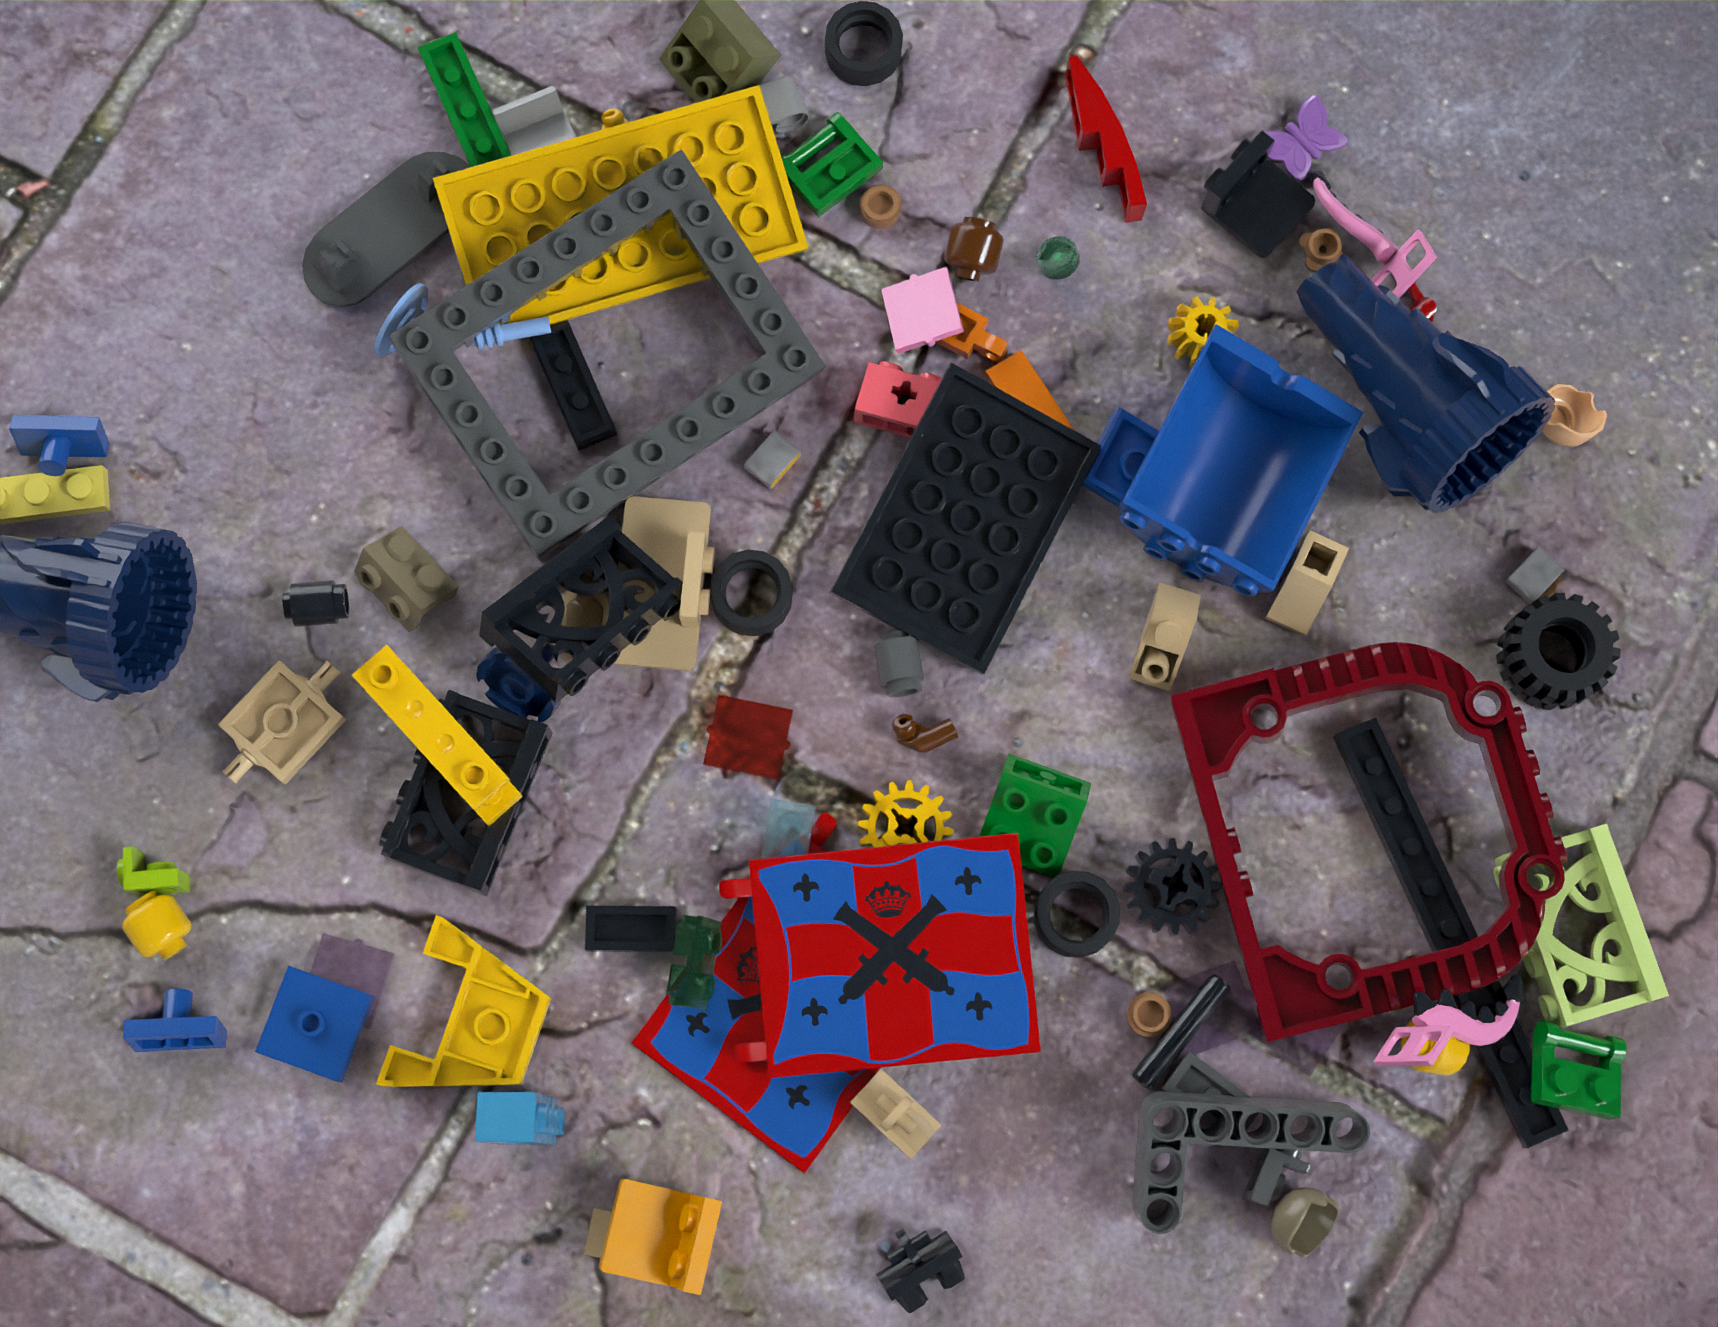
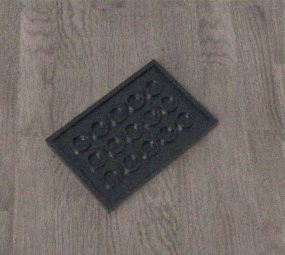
(965, 519)

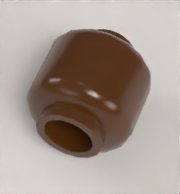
(973, 248)

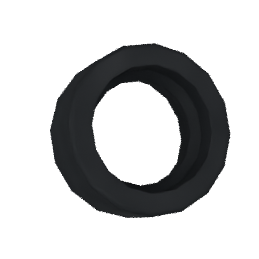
(864, 14)
(751, 560)
(1092, 884)

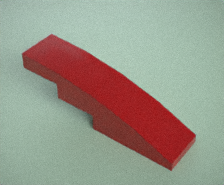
(1100, 130)

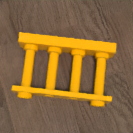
(437, 735)

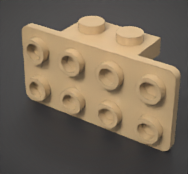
(677, 539)

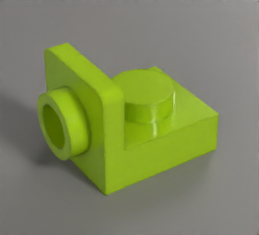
(158, 877)

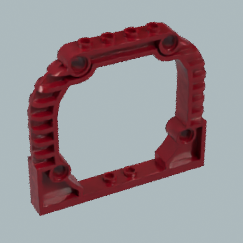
(1292, 991)

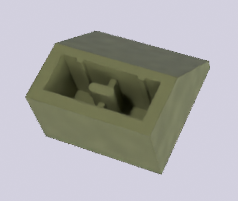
(718, 51)

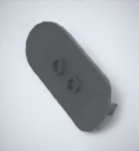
(379, 232)

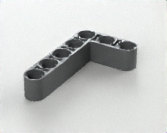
(1227, 1131)

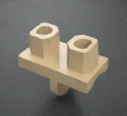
(895, 1114)

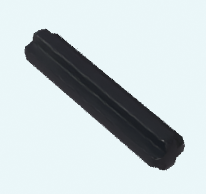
(1181, 1031)

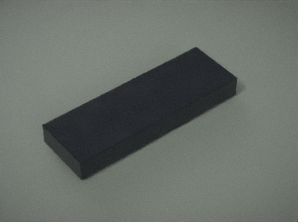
(573, 386)

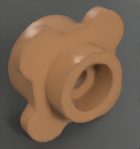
(1326, 238)

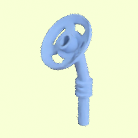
(414, 304)

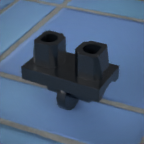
(916, 1262)

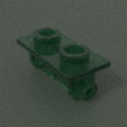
(700, 942)

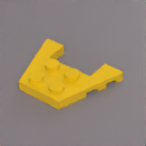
(489, 1026)

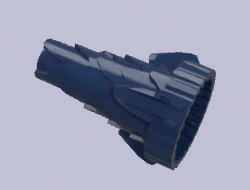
(1445, 404)
(103, 604)

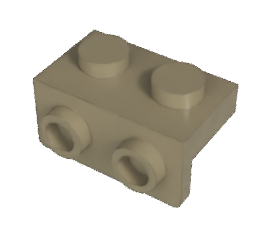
(404, 577)

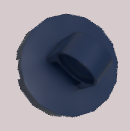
(513, 688)

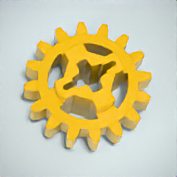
(891, 811)

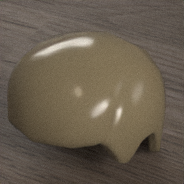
(1303, 1220)

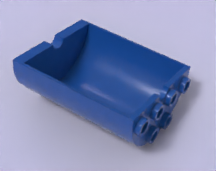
(1237, 467)

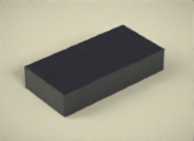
(630, 928)

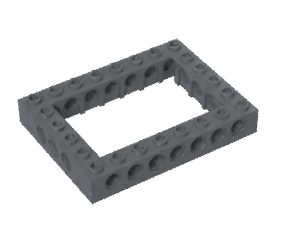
(551, 519)

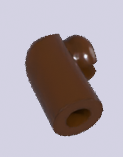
(919, 737)

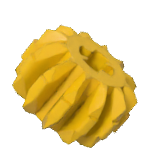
(1193, 318)

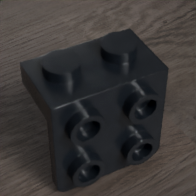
(1256, 197)

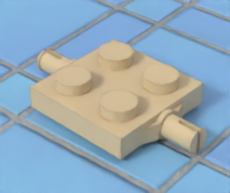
(281, 722)

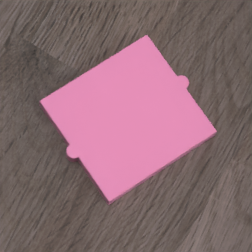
(922, 310)

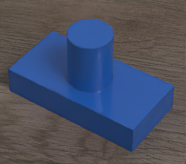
(58, 439)
(176, 1028)

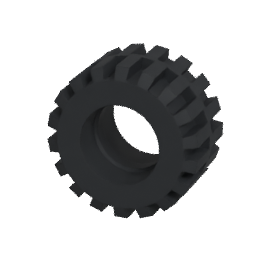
(1585, 632)

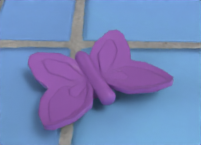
(1306, 142)

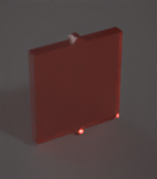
(748, 737)

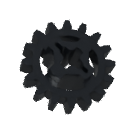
(1191, 893)

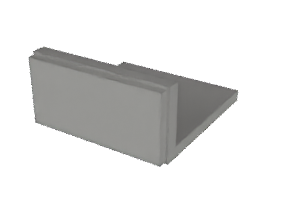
(533, 121)

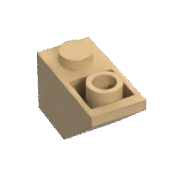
(1307, 582)
(1165, 636)

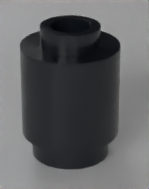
(316, 603)

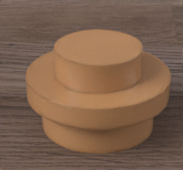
(1148, 1015)

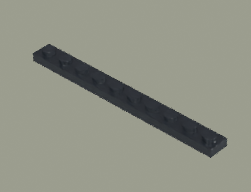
(1441, 915)

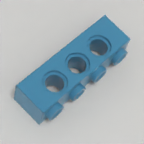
(518, 1118)

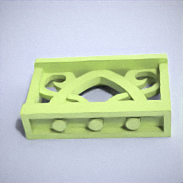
(1625, 927)

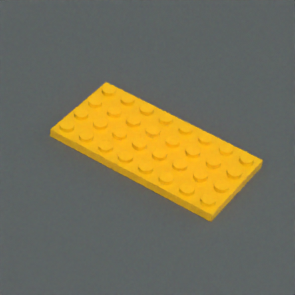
(525, 196)

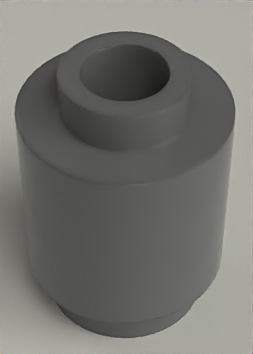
(899, 664)

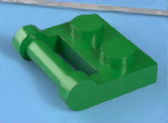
(837, 172)
(1573, 1084)

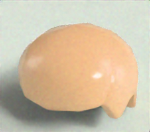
(1574, 417)

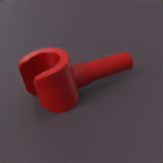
(1425, 305)

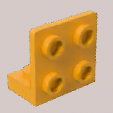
(660, 1236)

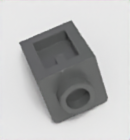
(1266, 1181)

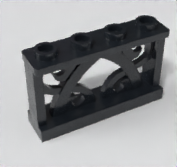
(544, 587)
(481, 851)

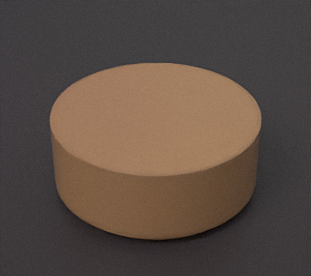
(880, 206)

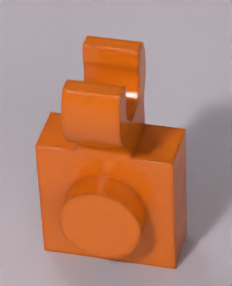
(975, 338)

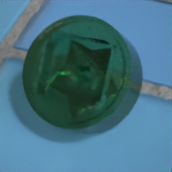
(1058, 257)

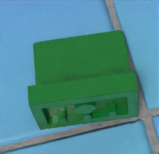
(1041, 808)

